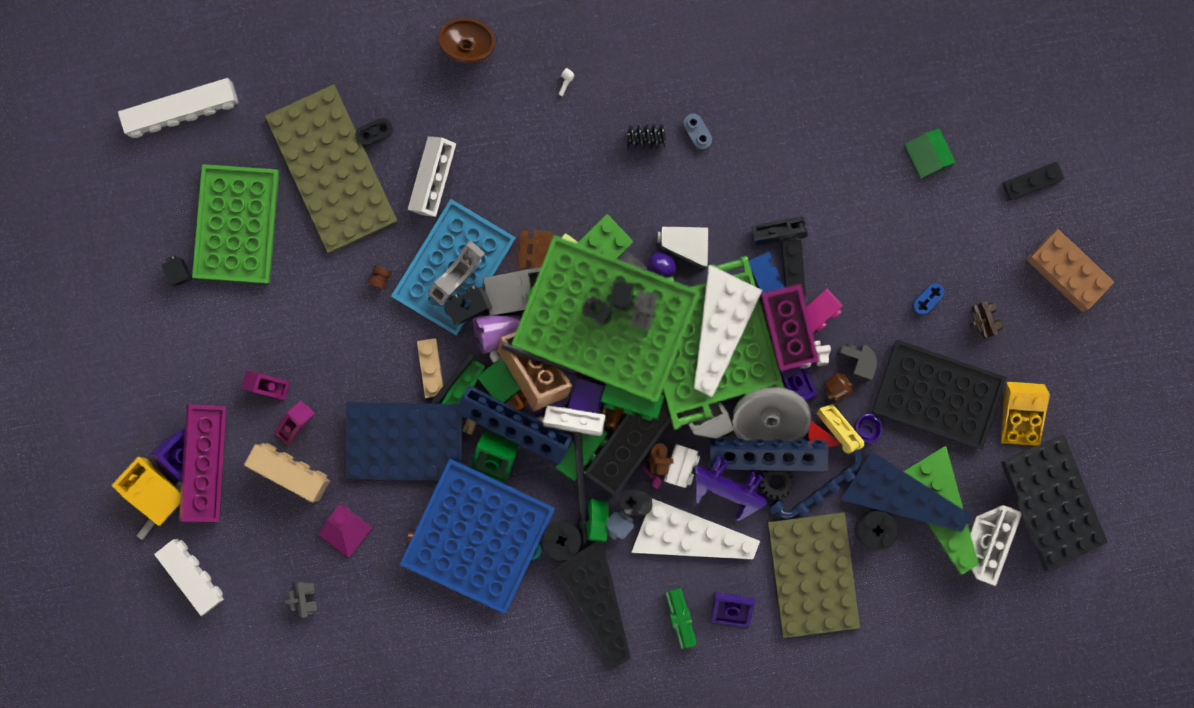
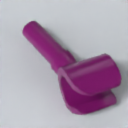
(656, 481)

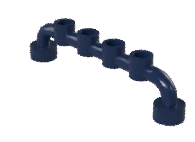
(817, 496)

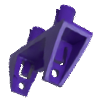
(744, 495)

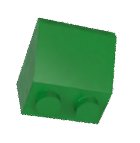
(495, 457)

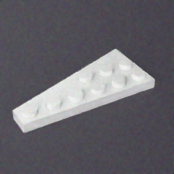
(723, 320)
(681, 533)

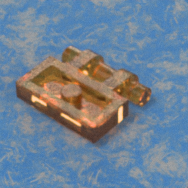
(541, 244)

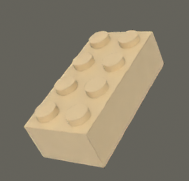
(286, 472)

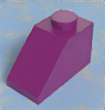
(265, 384)
(294, 422)

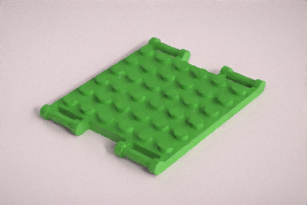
(748, 370)

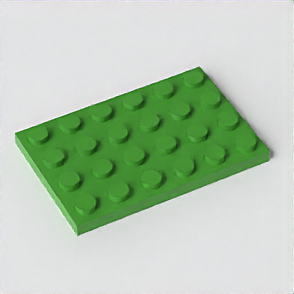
(235, 224)

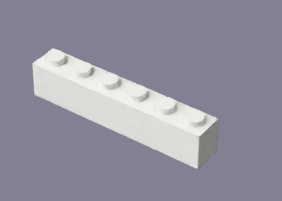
(178, 107)

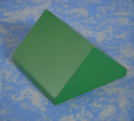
(929, 153)

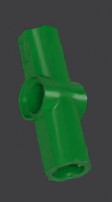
(680, 618)

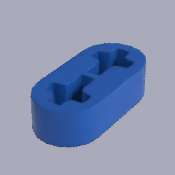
(925, 296)

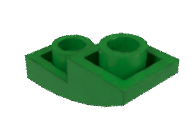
(598, 518)

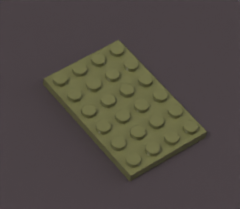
(813, 575)

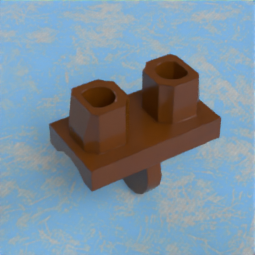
(658, 462)

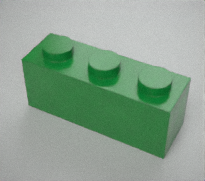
(631, 403)
(589, 446)

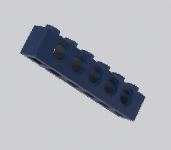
(514, 424)
(777, 461)

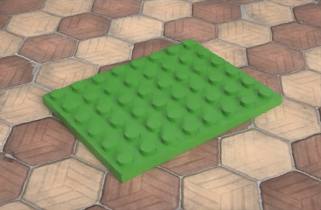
(613, 352)

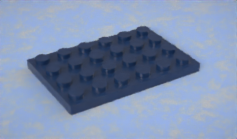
(401, 440)

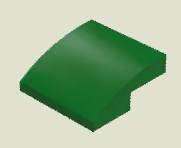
(500, 382)

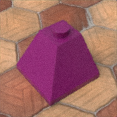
(345, 530)

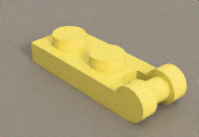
(840, 428)

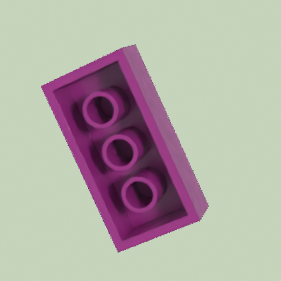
(789, 327)

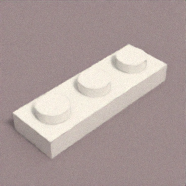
(574, 420)

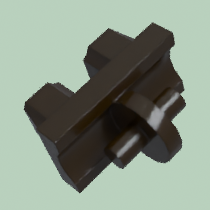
(984, 319)

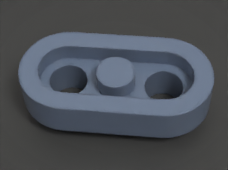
(697, 131)

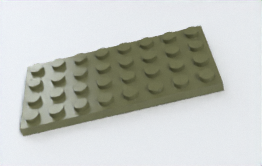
(331, 169)

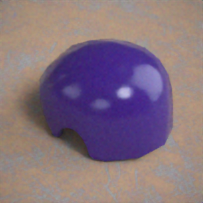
(661, 265)
(868, 428)

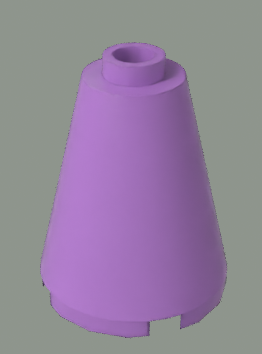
(491, 328)

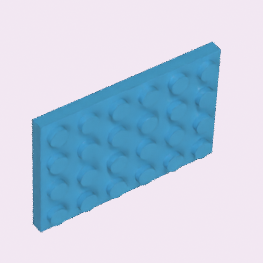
(440, 250)

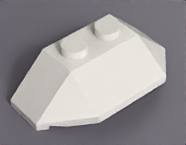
(991, 540)

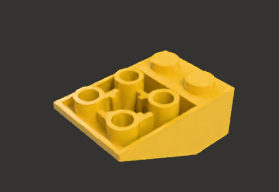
(1024, 413)
(148, 490)

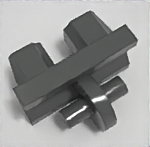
(644, 310)
(303, 607)

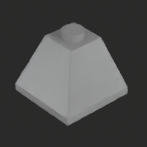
(715, 427)

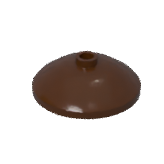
(466, 40)

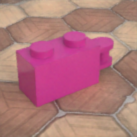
(823, 308)

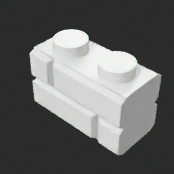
(680, 471)

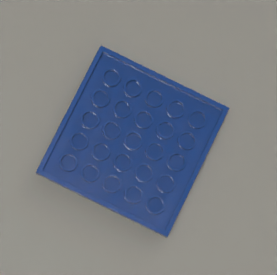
(477, 536)

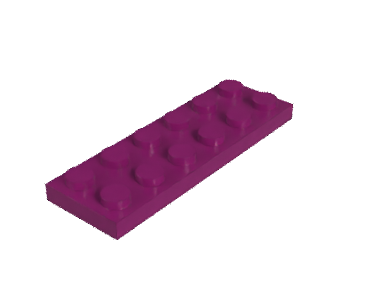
(202, 463)

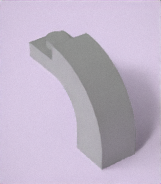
(457, 274)

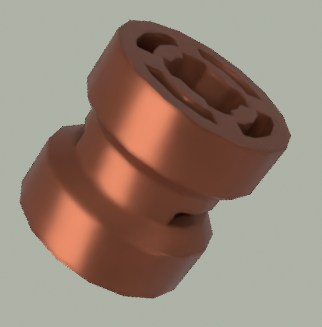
(379, 277)

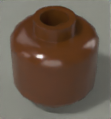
(838, 387)

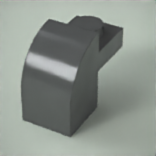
(865, 360)

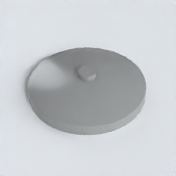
(771, 415)

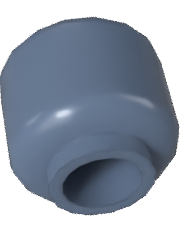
(619, 525)

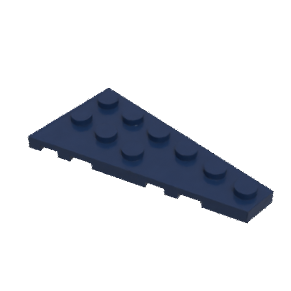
(895, 492)

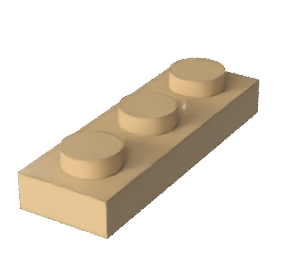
(430, 367)

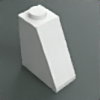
(686, 243)

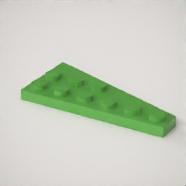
(938, 475)

